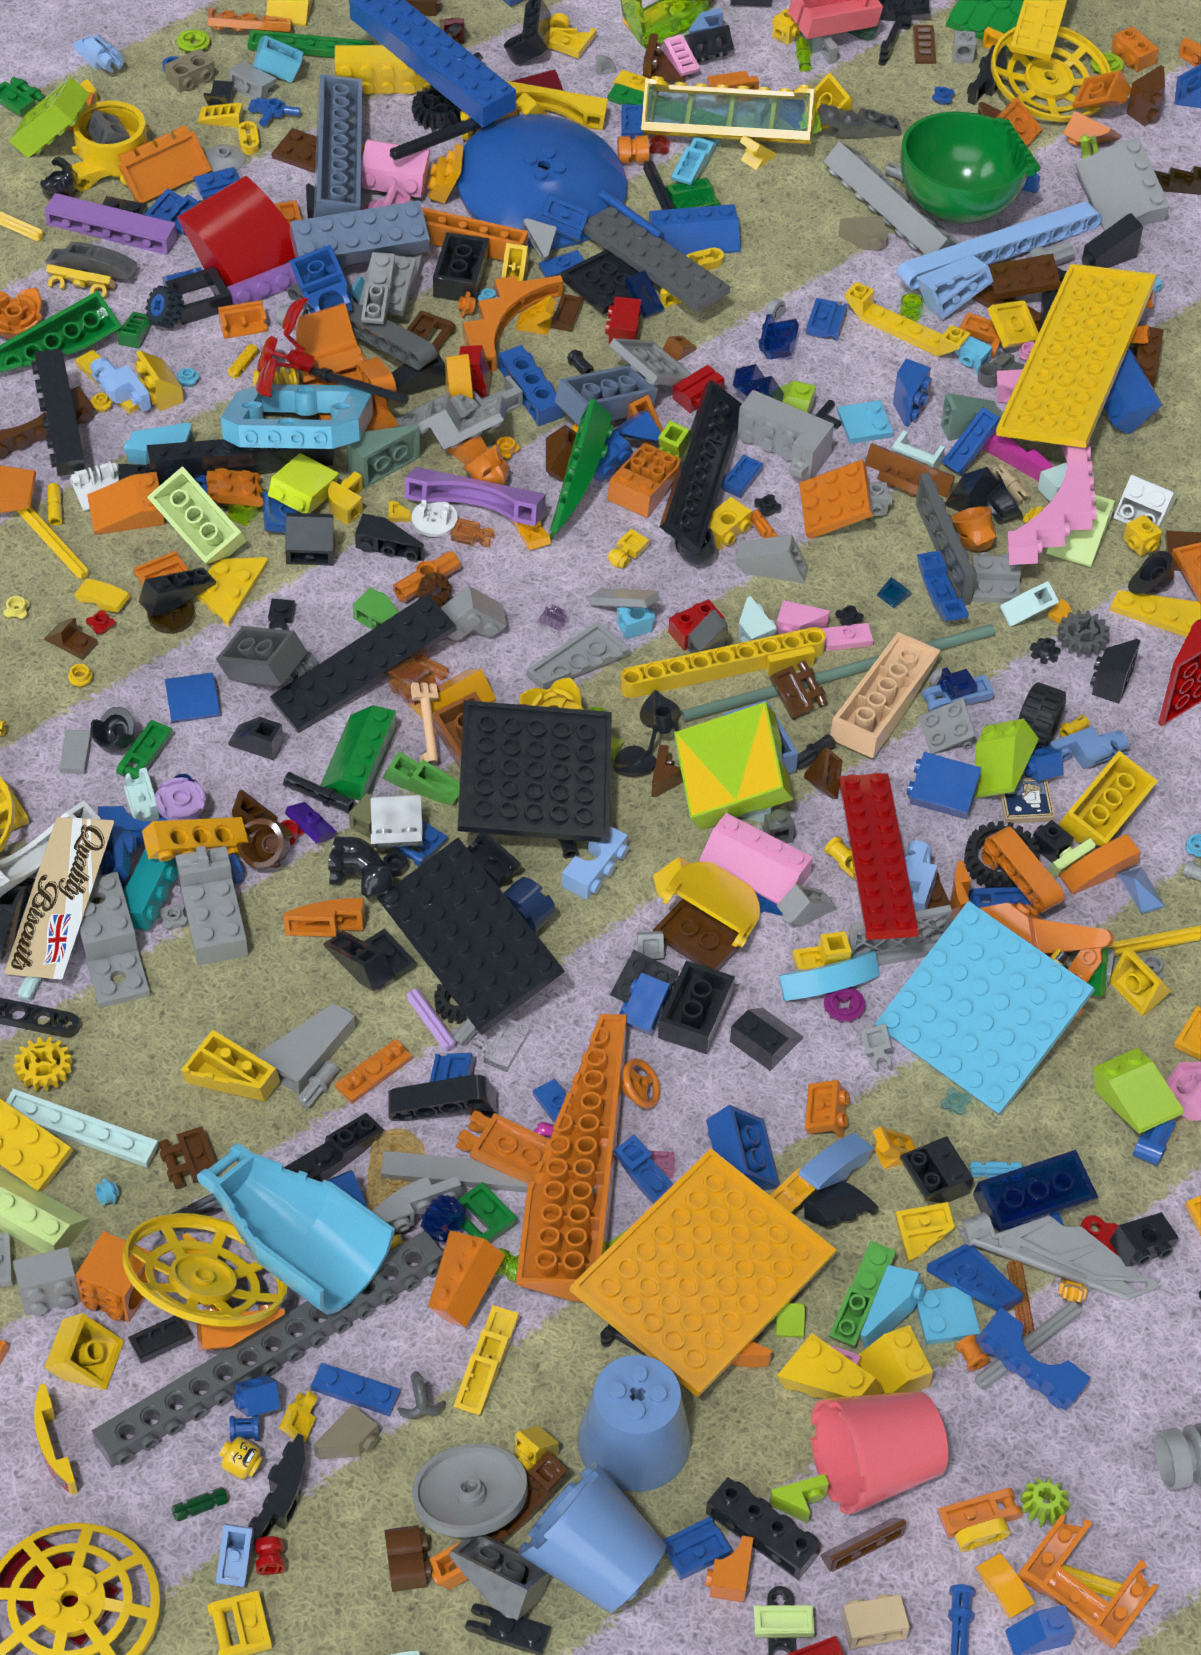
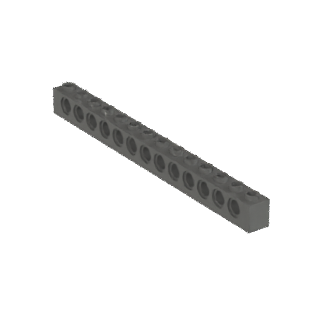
(254, 1348)

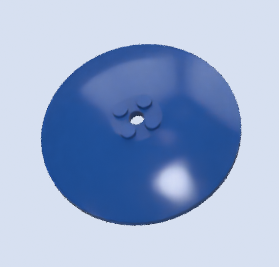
(503, 176)

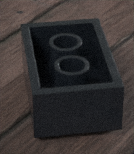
(460, 266)
(696, 1007)

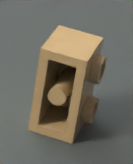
(875, 1621)

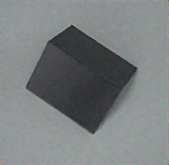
(972, 490)

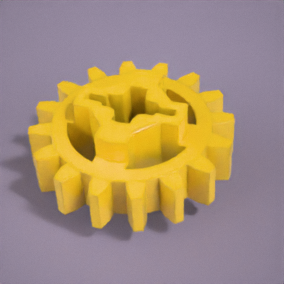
(42, 1064)

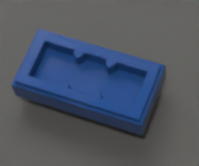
(631, 120)
(556, 265)
(742, 475)
(550, 1098)

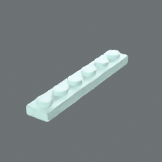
(85, 1129)

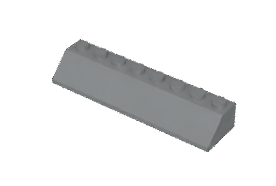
(888, 200)

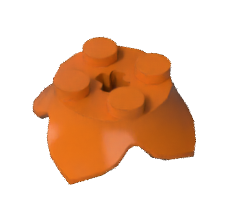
(19, 312)

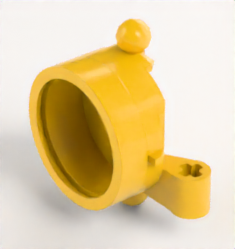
(103, 159)

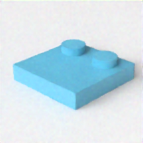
(865, 422)
(946, 1315)

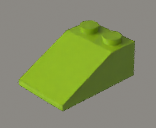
(1003, 755)
(1136, 1090)

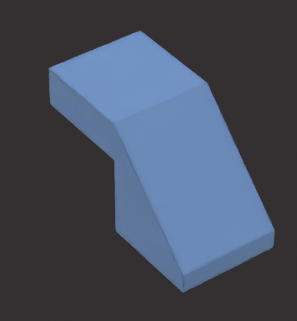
(707, 20)

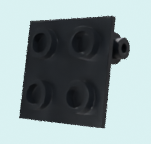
(635, 965)

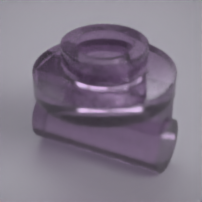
(553, 617)

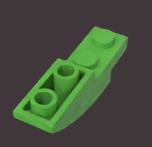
(861, 1294)

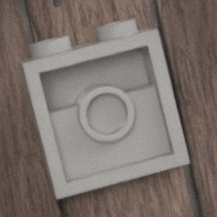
(995, 578)

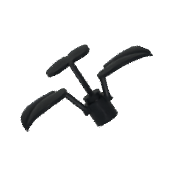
(660, 715)

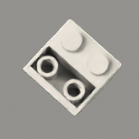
(1145, 498)

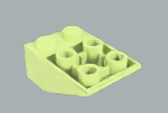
(1084, 544)

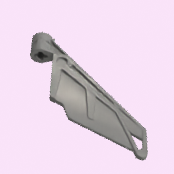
(1060, 1251)

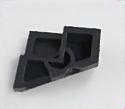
(837, 1204)

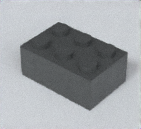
(261, 655)

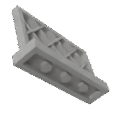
(904, 949)

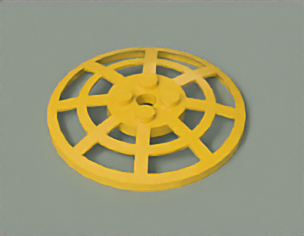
(1040, 69)
(197, 1275)
(84, 1585)

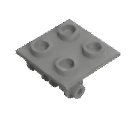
(948, 727)

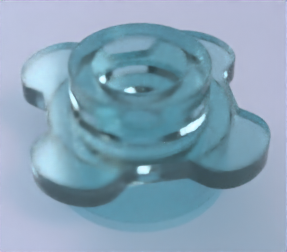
(955, 1107)

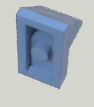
(234, 1555)

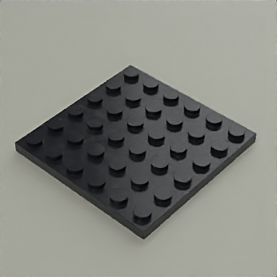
(535, 771)

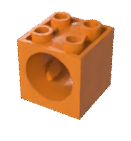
(104, 1282)

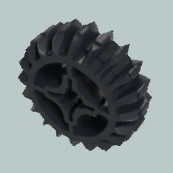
(434, 109)

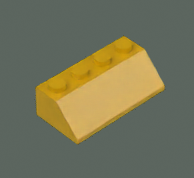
(1108, 801)

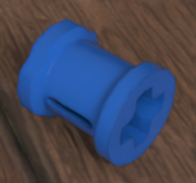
(244, 1427)

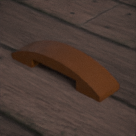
(542, 1482)

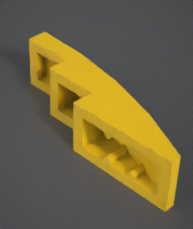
(486, 1360)

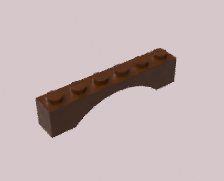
(33, 431)

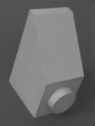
(805, 905)

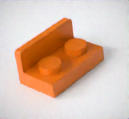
(827, 1108)

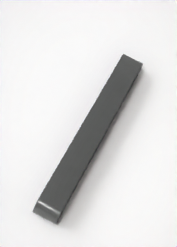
(386, 337)

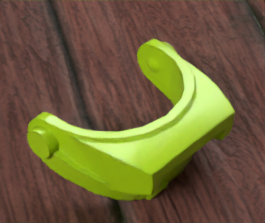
(1086, 147)

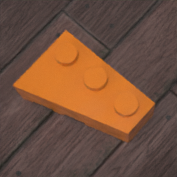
(463, 1277)

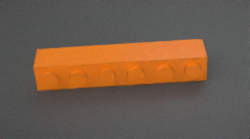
(441, 222)

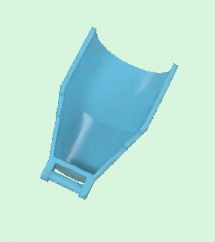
(300, 1227)

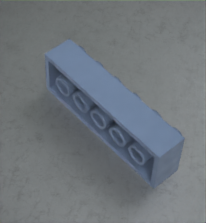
(356, 234)

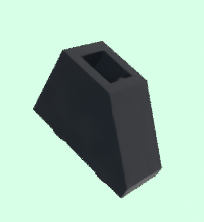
(258, 737)

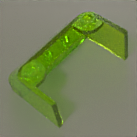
(661, 17)

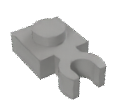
(877, 1044)

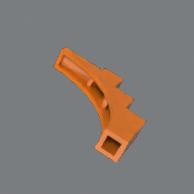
(498, 312)

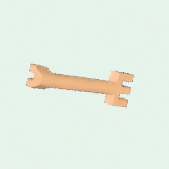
(426, 695)

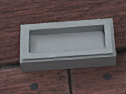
(75, 751)

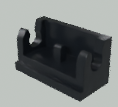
(493, 858)

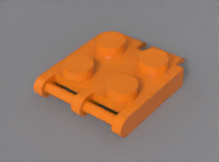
(234, 487)

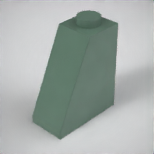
(960, 412)

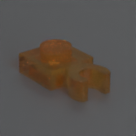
(469, 532)

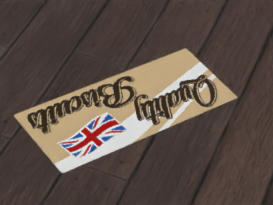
(59, 898)

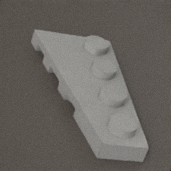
(581, 654)

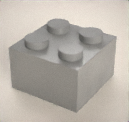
(46, 1281)

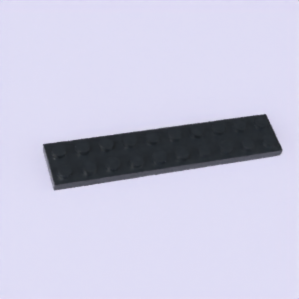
(702, 467)

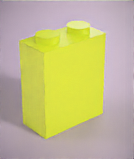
(302, 484)

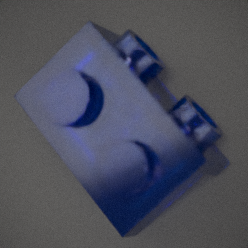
(778, 337)

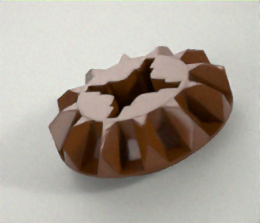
(436, 580)

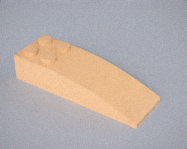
(883, 695)

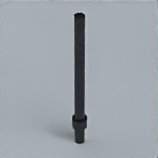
(328, 375)

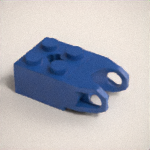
(321, 280)

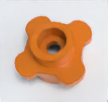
(466, 304)

